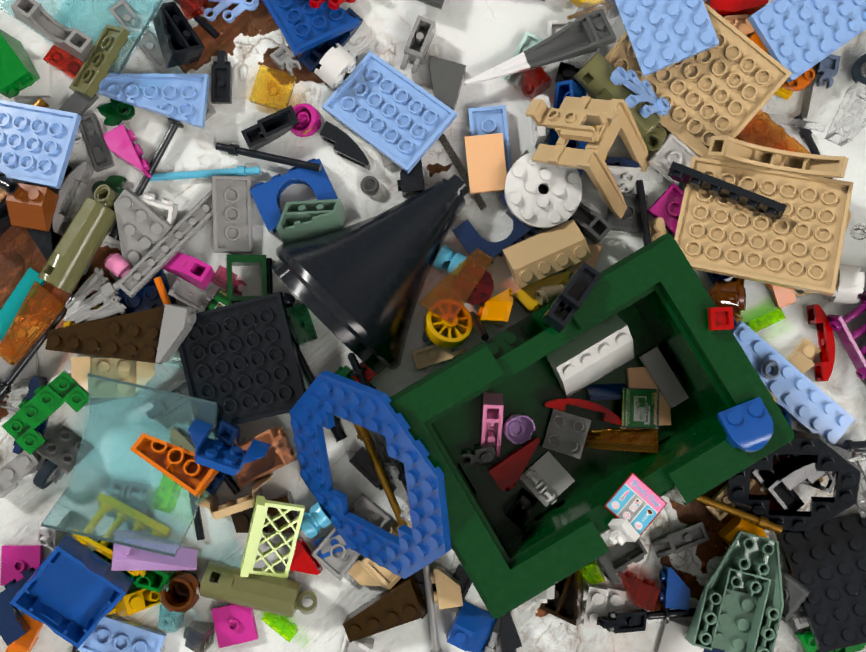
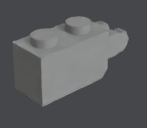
(418, 43)

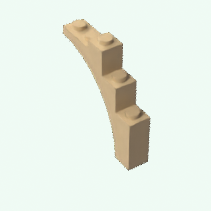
(737, 151)

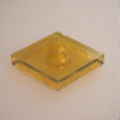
(272, 88)

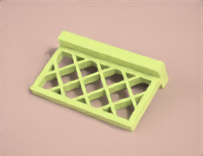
(254, 538)

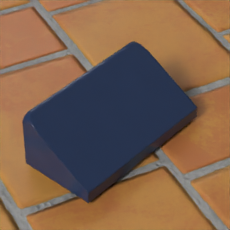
(604, 391)

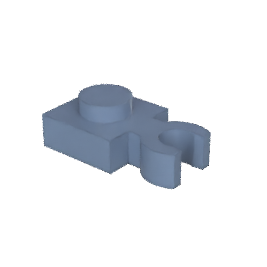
(828, 68)

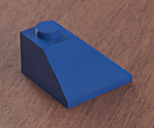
(471, 628)

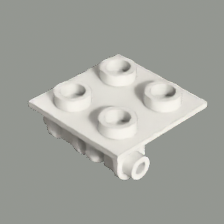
(624, 177)
(547, 479)

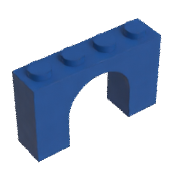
(268, 194)

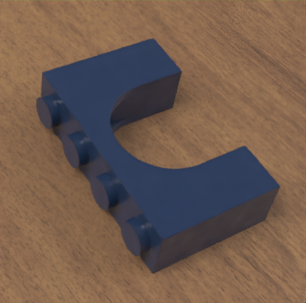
(472, 240)
(11, 621)

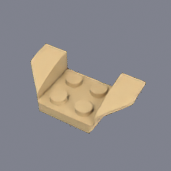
(119, 369)
(231, 507)
(371, 574)

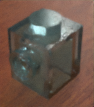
(170, 621)

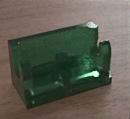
(301, 324)

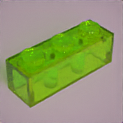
(766, 319)
(280, 625)

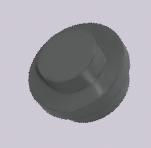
(369, 185)

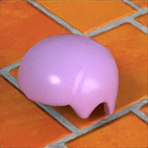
(518, 428)

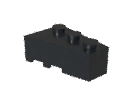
(176, 36)

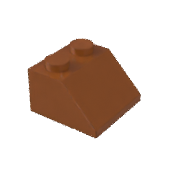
(32, 207)

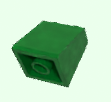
(15, 67)

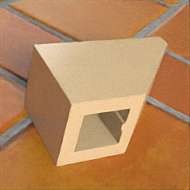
(448, 589)

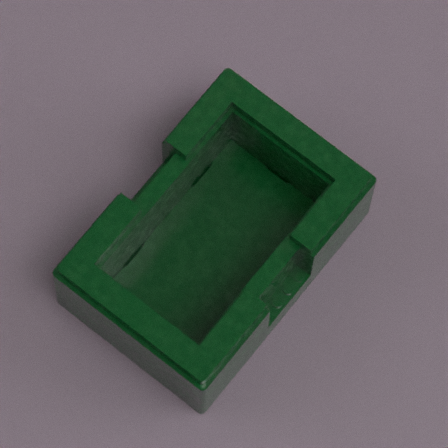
(662, 306)

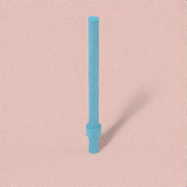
(239, 171)

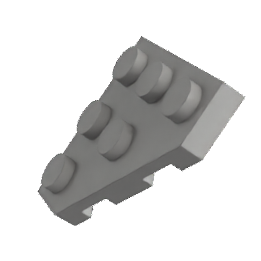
(138, 226)

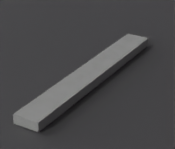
(151, 48)
(167, 247)

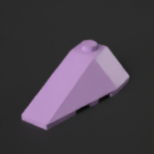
(134, 559)

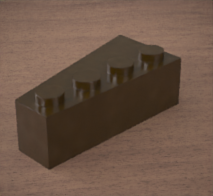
(387, 610)

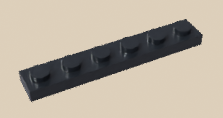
(731, 192)

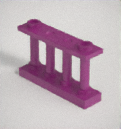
(848, 339)

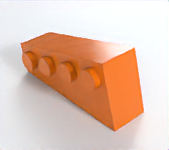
(175, 463)

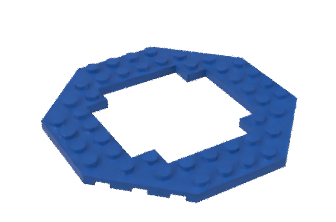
(425, 484)

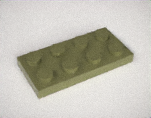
(99, 60)

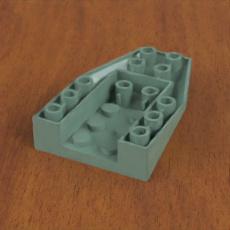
(741, 599)

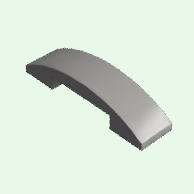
(66, 195)

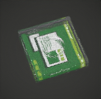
(640, 408)

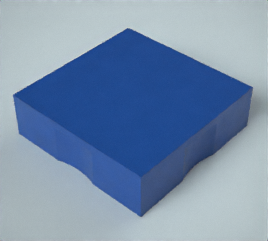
(72, 591)

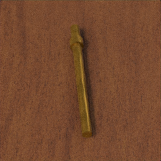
(760, 521)

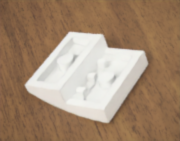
(674, 639)

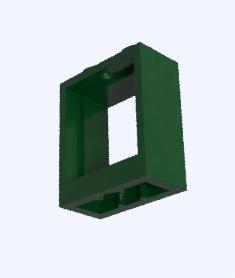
(244, 260)

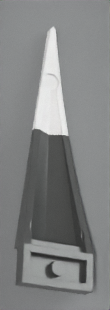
(576, 39)

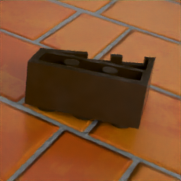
(243, 518)
(567, 599)

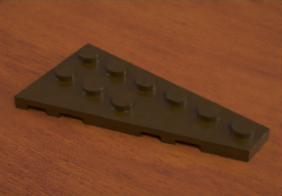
(120, 337)

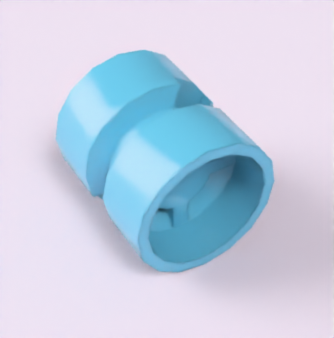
(448, 260)
(314, 521)

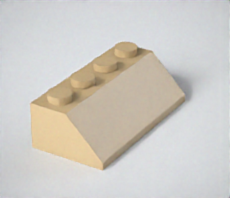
(546, 253)

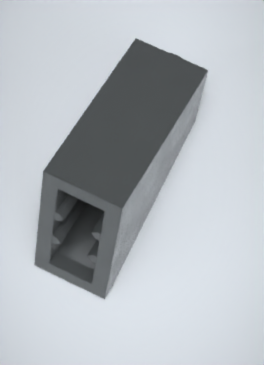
(446, 80)

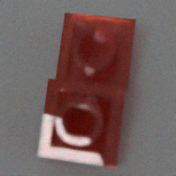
(63, 61)

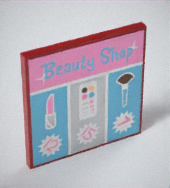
(635, 503)

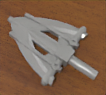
(80, 308)

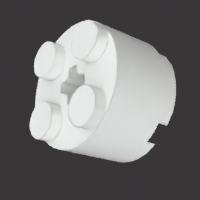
(336, 66)
(848, 285)

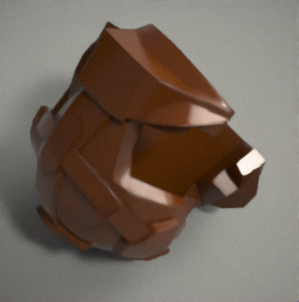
(729, 294)
(182, 592)

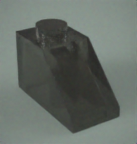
(199, 635)

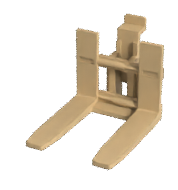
(610, 119)

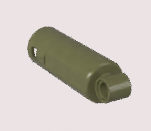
(597, 83)
(81, 240)
(257, 592)

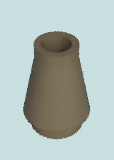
(548, 293)

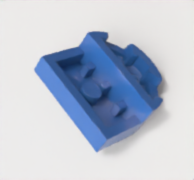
(747, 425)

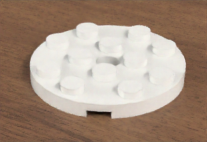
(542, 209)

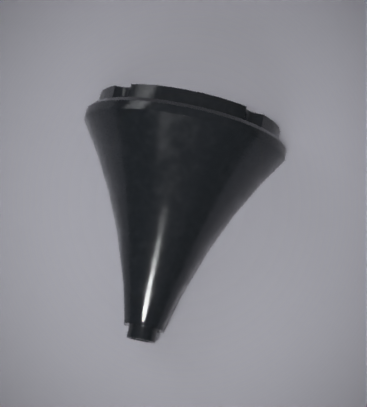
(372, 272)

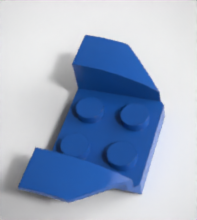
(220, 455)

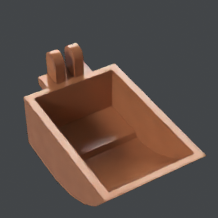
(277, 456)

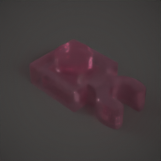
(220, 280)

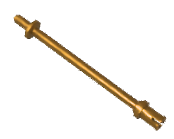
(364, 435)

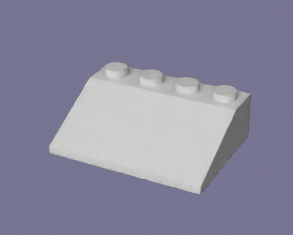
(592, 355)

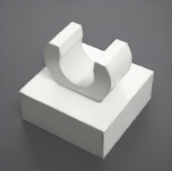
(622, 532)

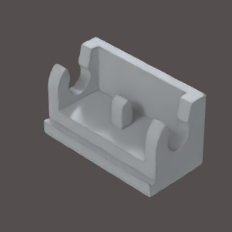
(190, 294)

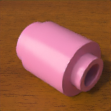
(117, 265)

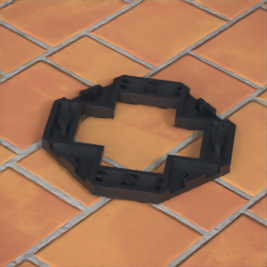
(821, 508)

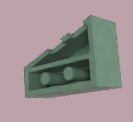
(310, 219)

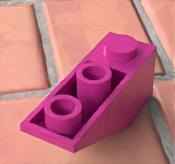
(123, 146)
(191, 270)

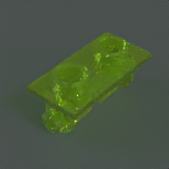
(592, 573)

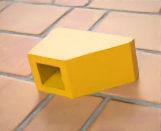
(137, 600)

